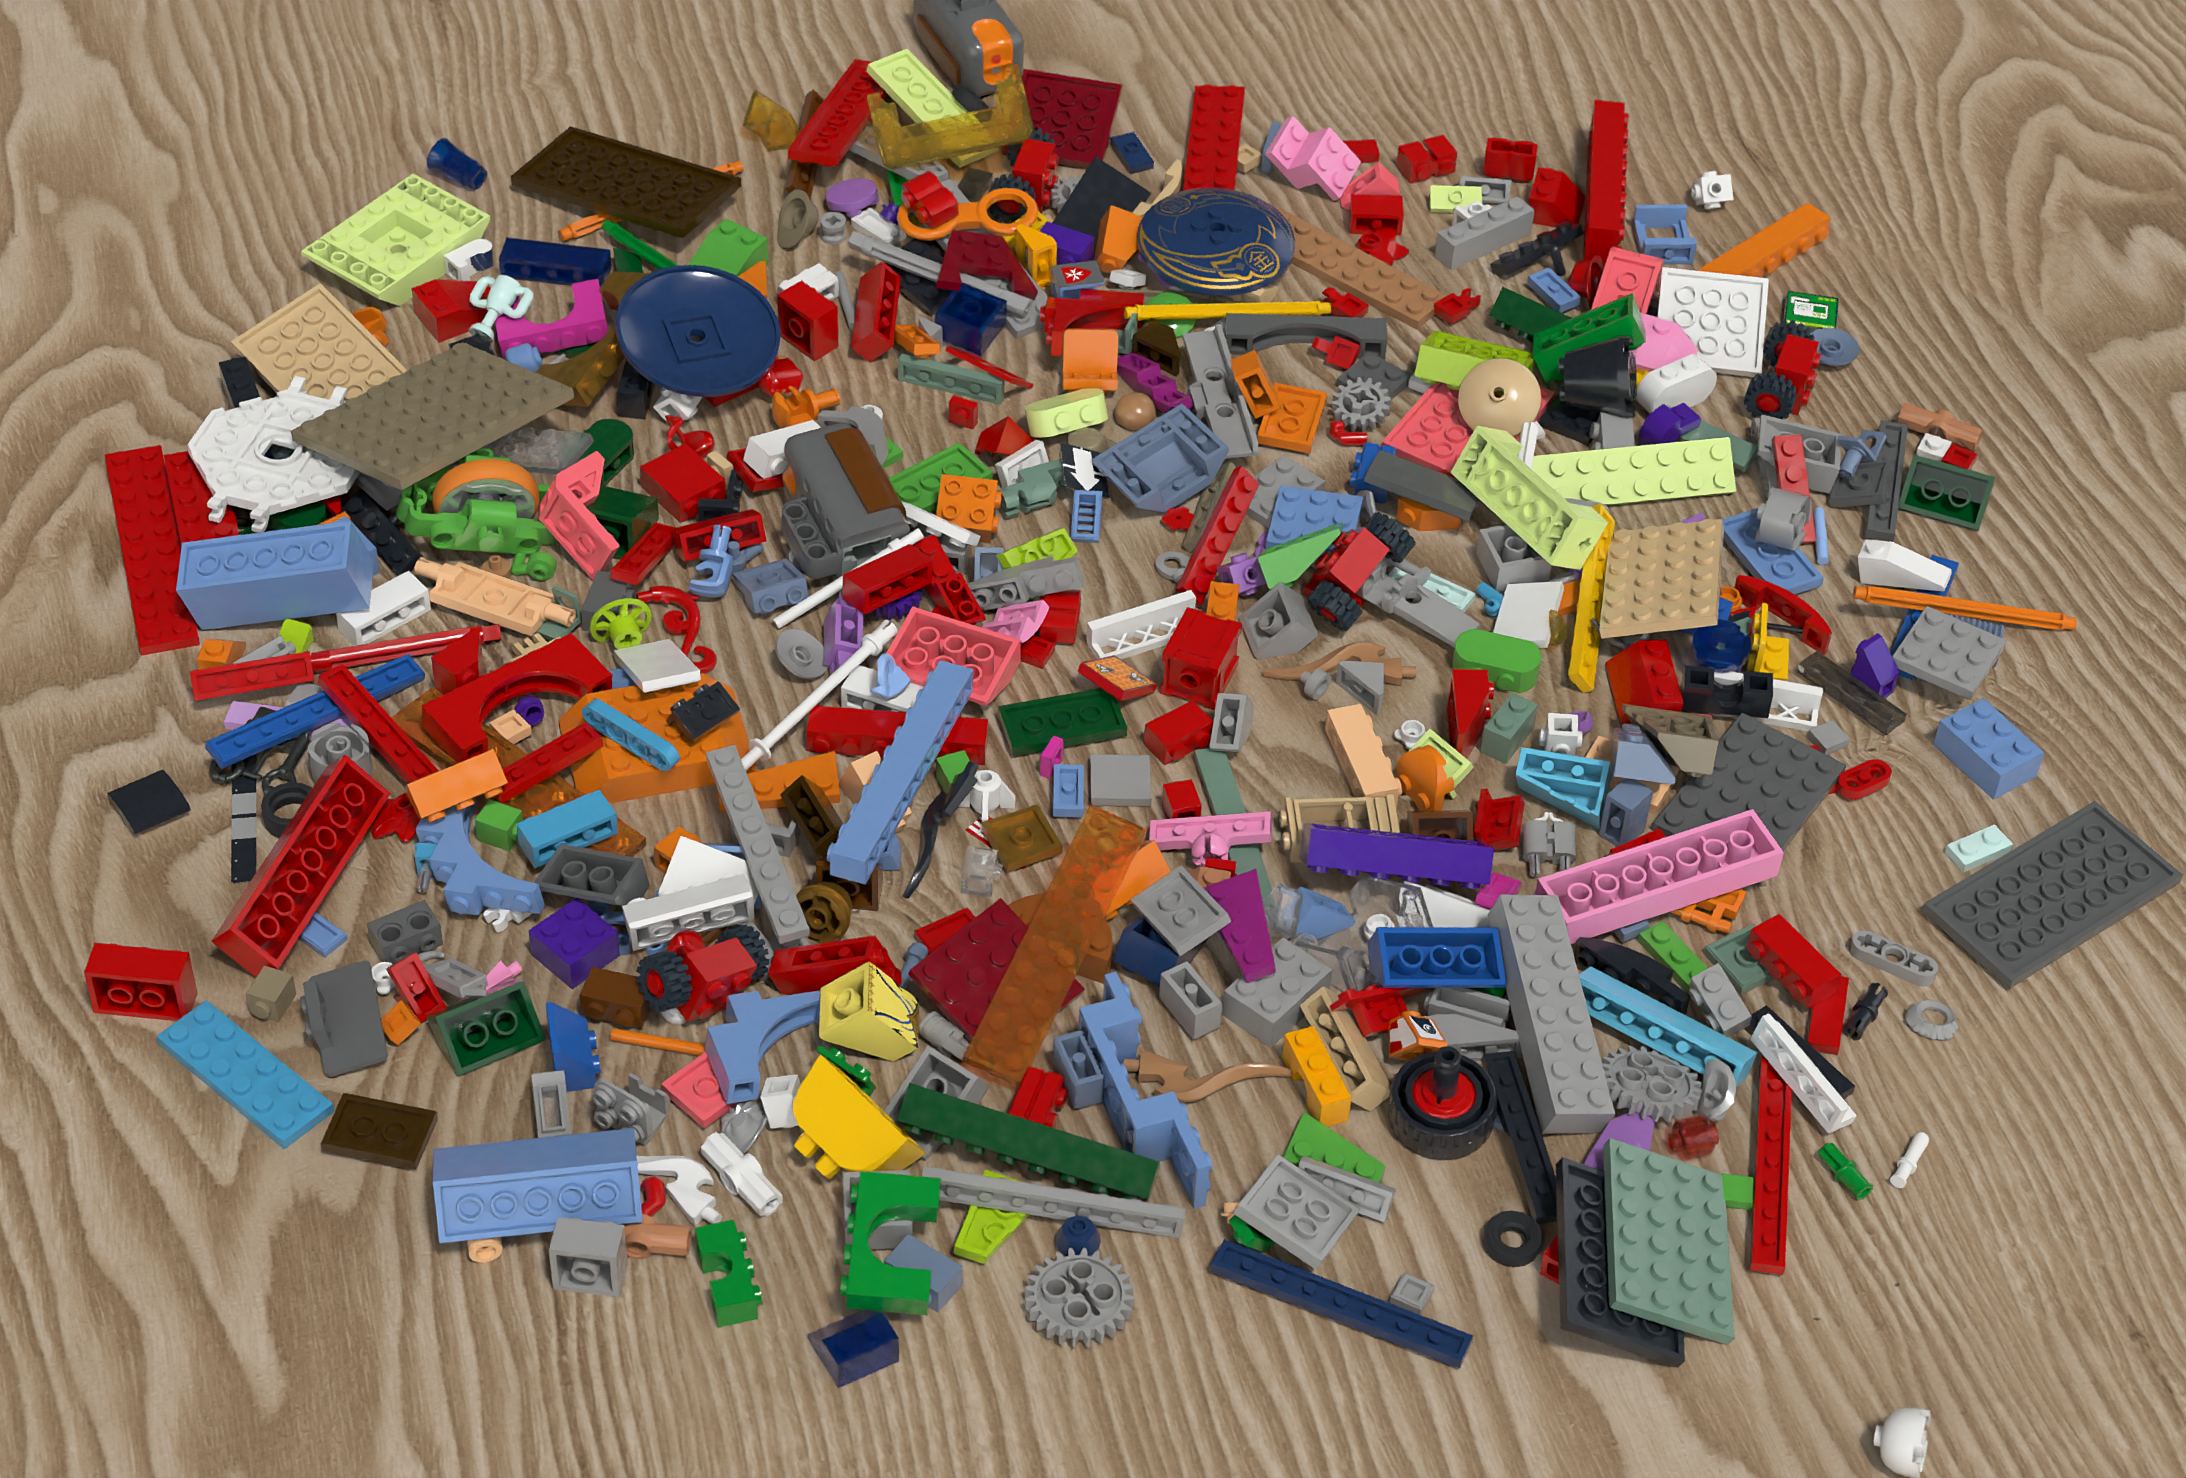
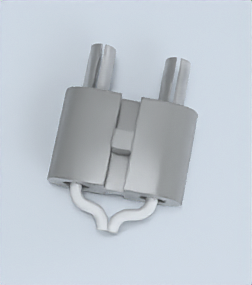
(1548, 842)

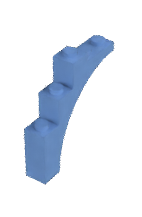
(469, 878)

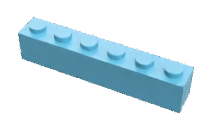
(1661, 1026)

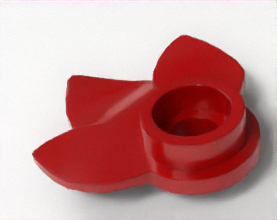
(1382, 246)
(397, 818)

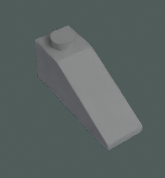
(1476, 1037)

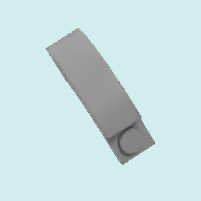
(866, 421)

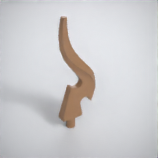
(1351, 652)
(1172, 1073)

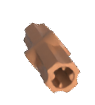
(1940, 424)
(654, 1237)

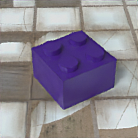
(574, 942)

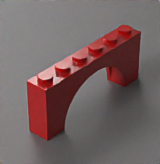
(557, 667)

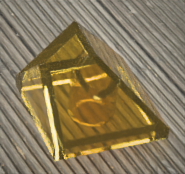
(770, 122)

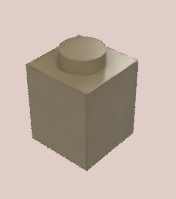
(271, 994)

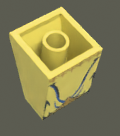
(869, 1014)

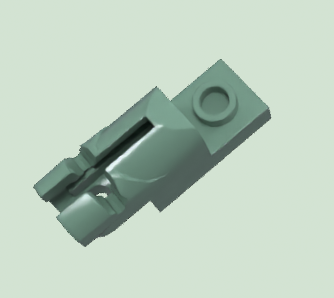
(1034, 488)

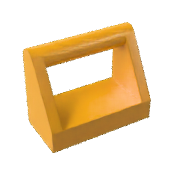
(1041, 253)

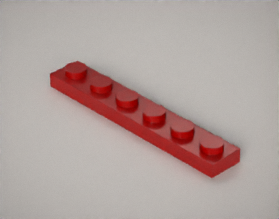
(1218, 534)
(376, 722)

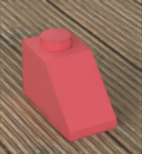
(1374, 181)

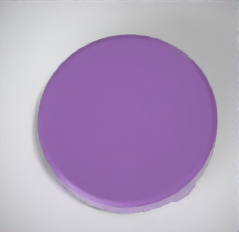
(852, 196)

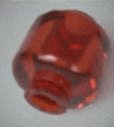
(1693, 1137)

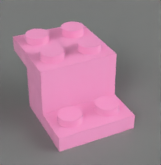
(1313, 158)

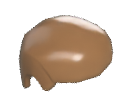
(1135, 411)

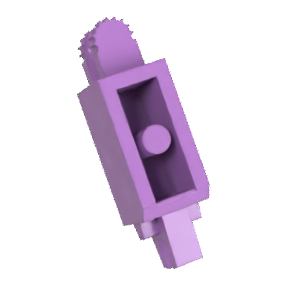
(841, 633)

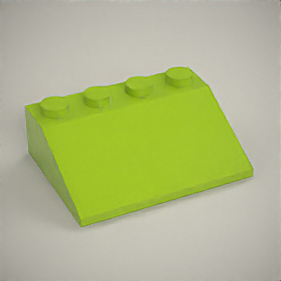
(1451, 357)

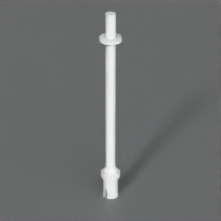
(871, 645)

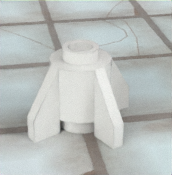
(988, 794)

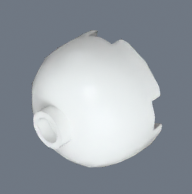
(1904, 1440)

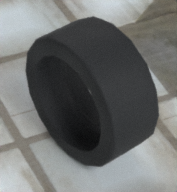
(278, 797)

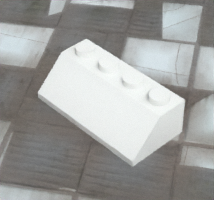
(694, 909)

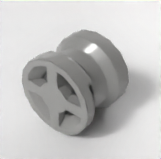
(833, 228)

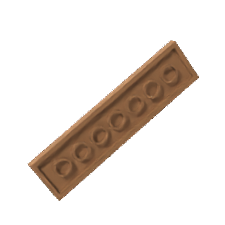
(1361, 274)

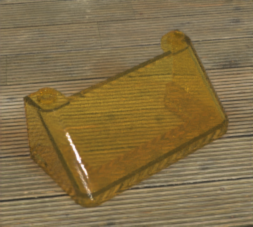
(952, 135)

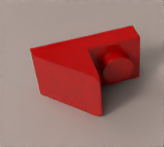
(415, 986)

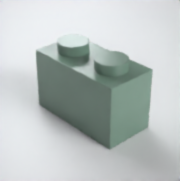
(1509, 728)

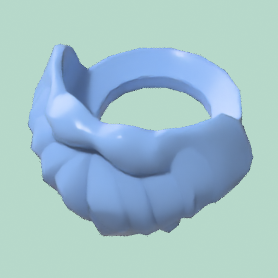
(890, 678)

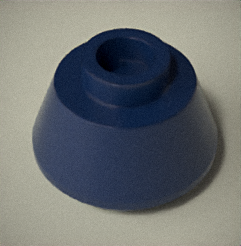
(1077, 1234)

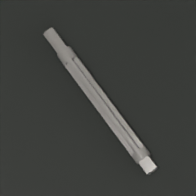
(930, 269)

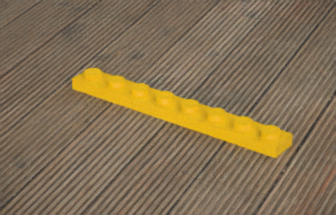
(1586, 639)

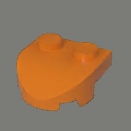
(1424, 777)

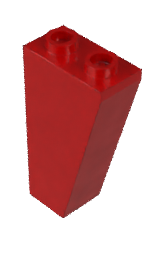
(816, 965)

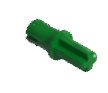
(1845, 1171)

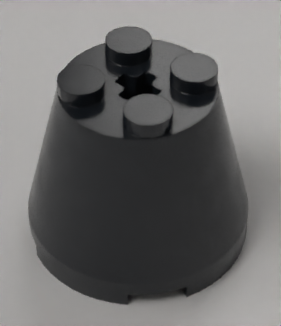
(1601, 377)

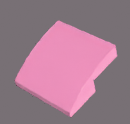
(1019, 620)

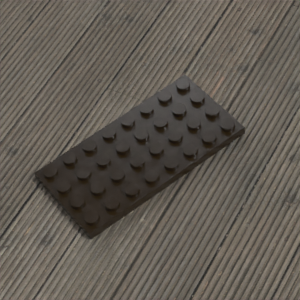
(626, 181)

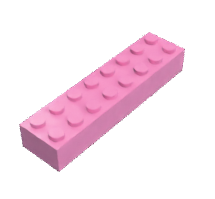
(1664, 875)

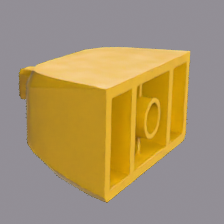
(847, 1125)

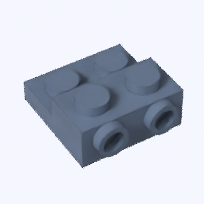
(771, 586)

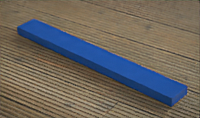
(308, 713)

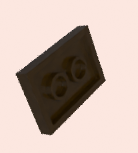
(379, 1131)

